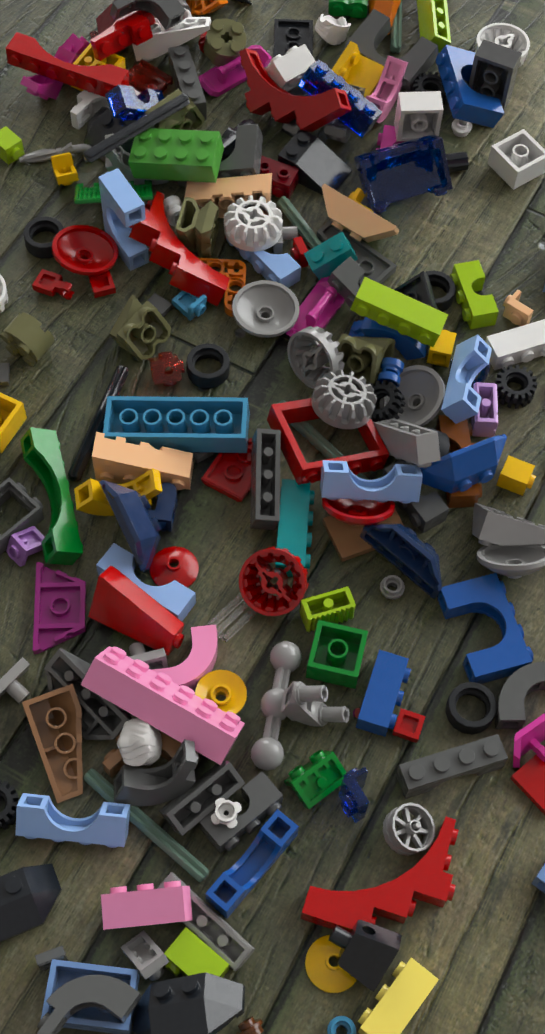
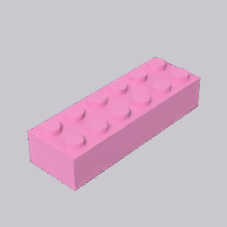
(163, 703)

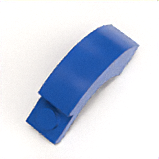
(407, 346)

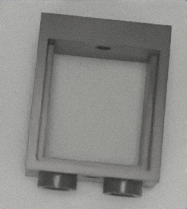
(32, 505)

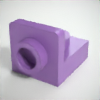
(24, 544)

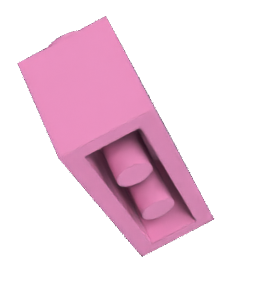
(146, 905)

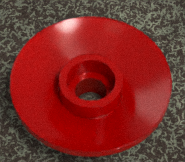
(184, 573)

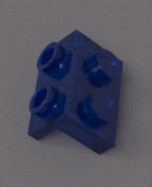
(353, 799)

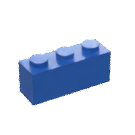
(383, 693)

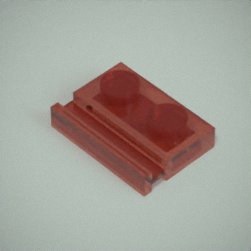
(148, 76)

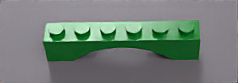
(43, 454)

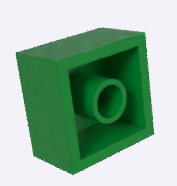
(336, 654)

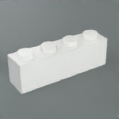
(517, 345)

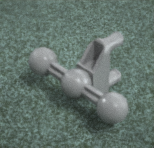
(296, 702)

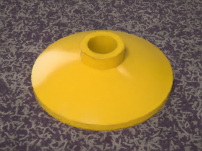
(223, 683)
(321, 973)

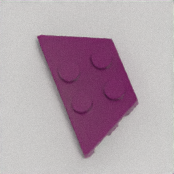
(57, 608)

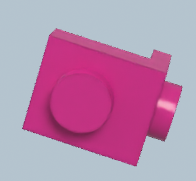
(75, 44)

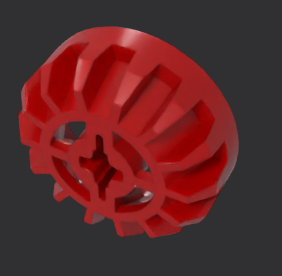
(257, 593)

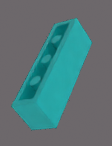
(295, 521)

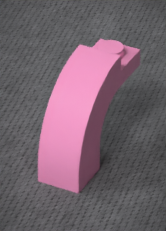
(388, 86)
(200, 660)

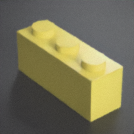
(399, 1001)

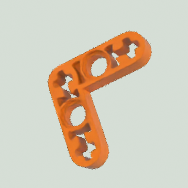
(234, 278)

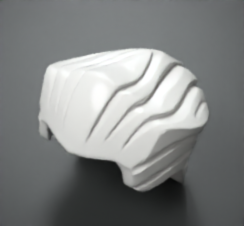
(331, 29)
(139, 743)

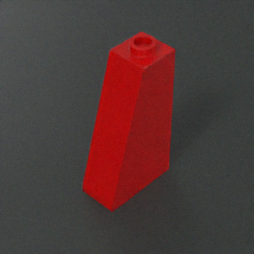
(134, 612)

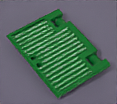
(89, 195)

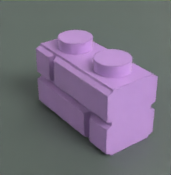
(486, 421)

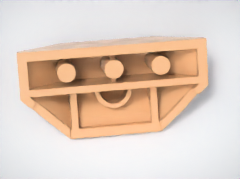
(355, 218)

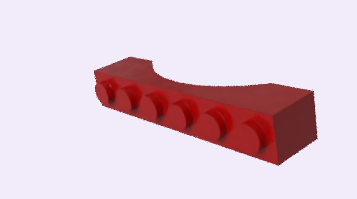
(29, 55)

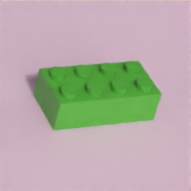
(176, 155)

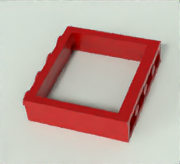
(302, 410)

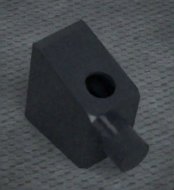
(366, 951)

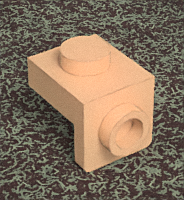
(516, 311)

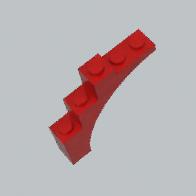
(127, 30)
(266, 96)
(169, 252)
(392, 899)

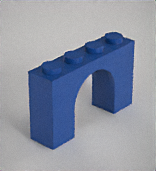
(465, 103)
(488, 597)

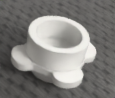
(226, 805)

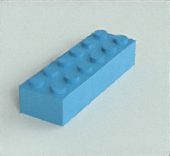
(180, 422)

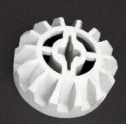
(507, 36)
(250, 228)

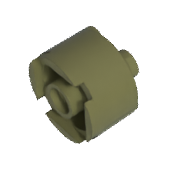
(224, 41)
(27, 338)

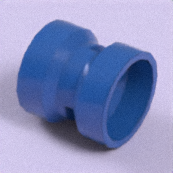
(391, 370)

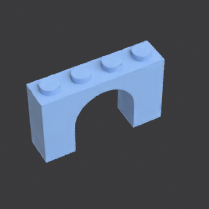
(121, 210)

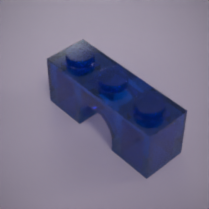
(127, 105)

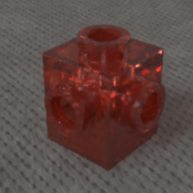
(160, 363)

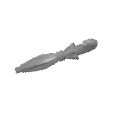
(45, 154)

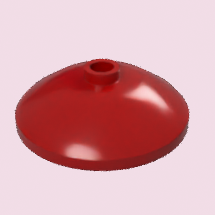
(85, 250)
(359, 512)

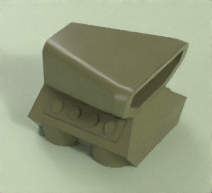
(185, 119)
(198, 227)
(140, 329)
(365, 355)

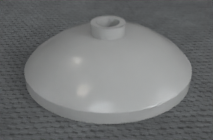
(267, 300)
(423, 386)
(512, 560)

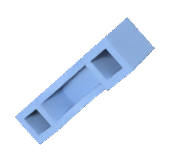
(273, 267)
(460, 398)
(400, 484)
(172, 596)
(40, 819)

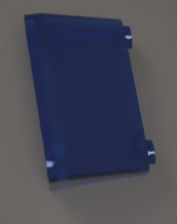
(403, 171)

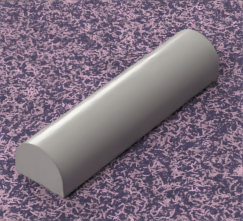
(215, 931)

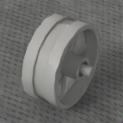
(408, 829)

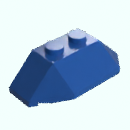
(465, 466)

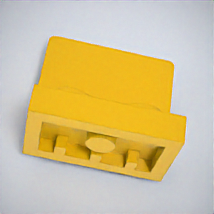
(358, 69)

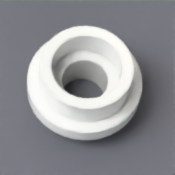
(461, 128)

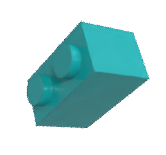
(329, 255)

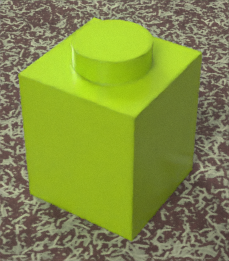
(10, 146)

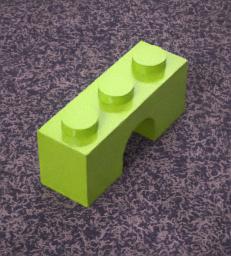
(476, 309)

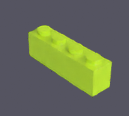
(434, 22)
(399, 312)

